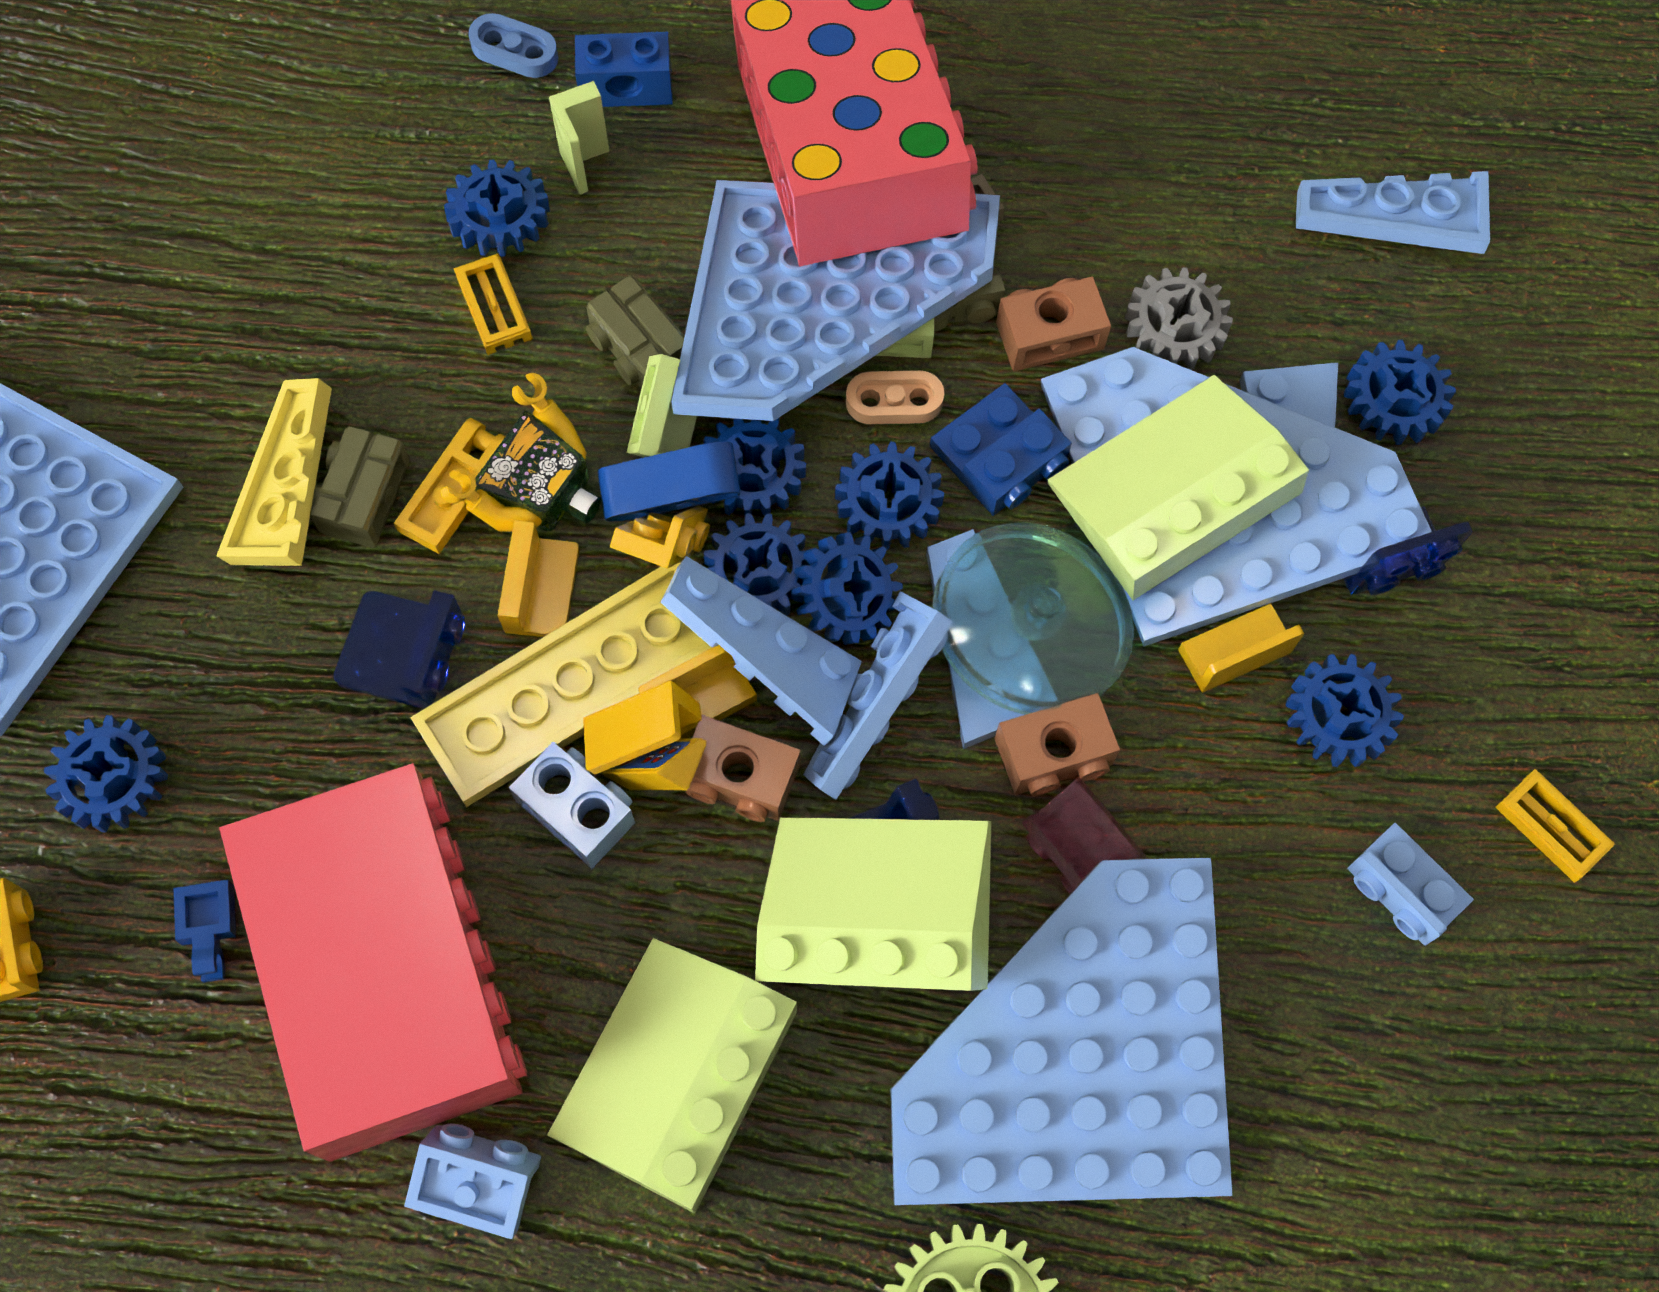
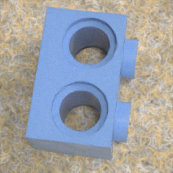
(564, 811)

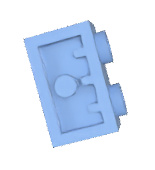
(1409, 885)
(472, 1179)

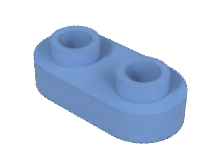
(516, 45)

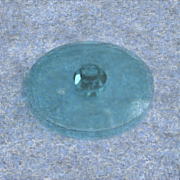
(1033, 617)

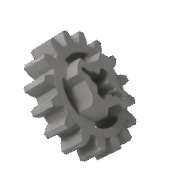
(1192, 336)

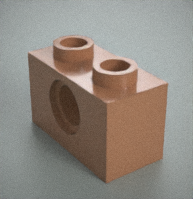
(1036, 342)
(1078, 724)
(772, 765)

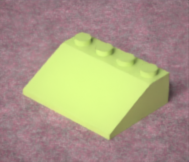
(1179, 484)
(877, 904)
(674, 1073)

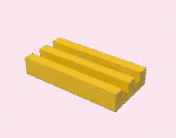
(505, 336)
(1544, 840)

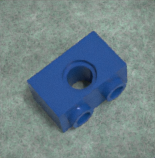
(626, 67)

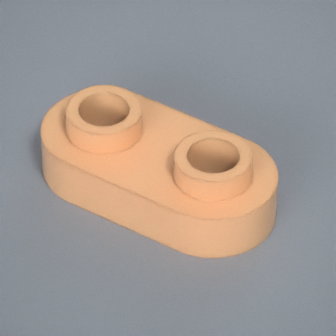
(893, 393)

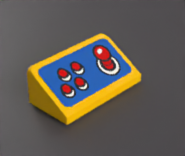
(661, 769)

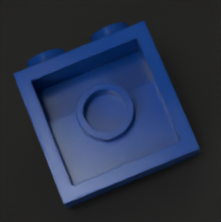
(1002, 449)

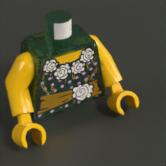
(532, 473)

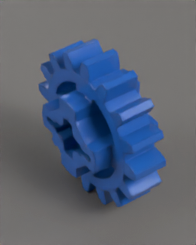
(474, 212)
(1405, 392)
(764, 446)
(912, 496)
(754, 546)
(853, 567)
(1324, 698)
(119, 790)

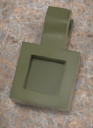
(976, 307)

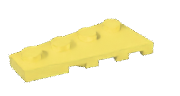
(280, 486)

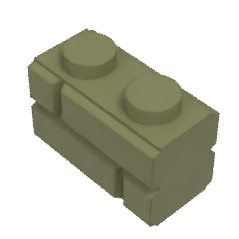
(632, 328)
(359, 486)

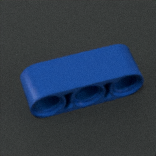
(669, 481)

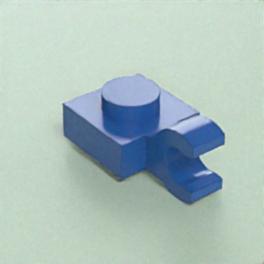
(203, 918)

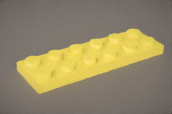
(542, 693)

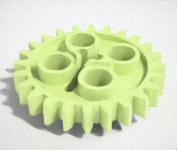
(966, 1261)

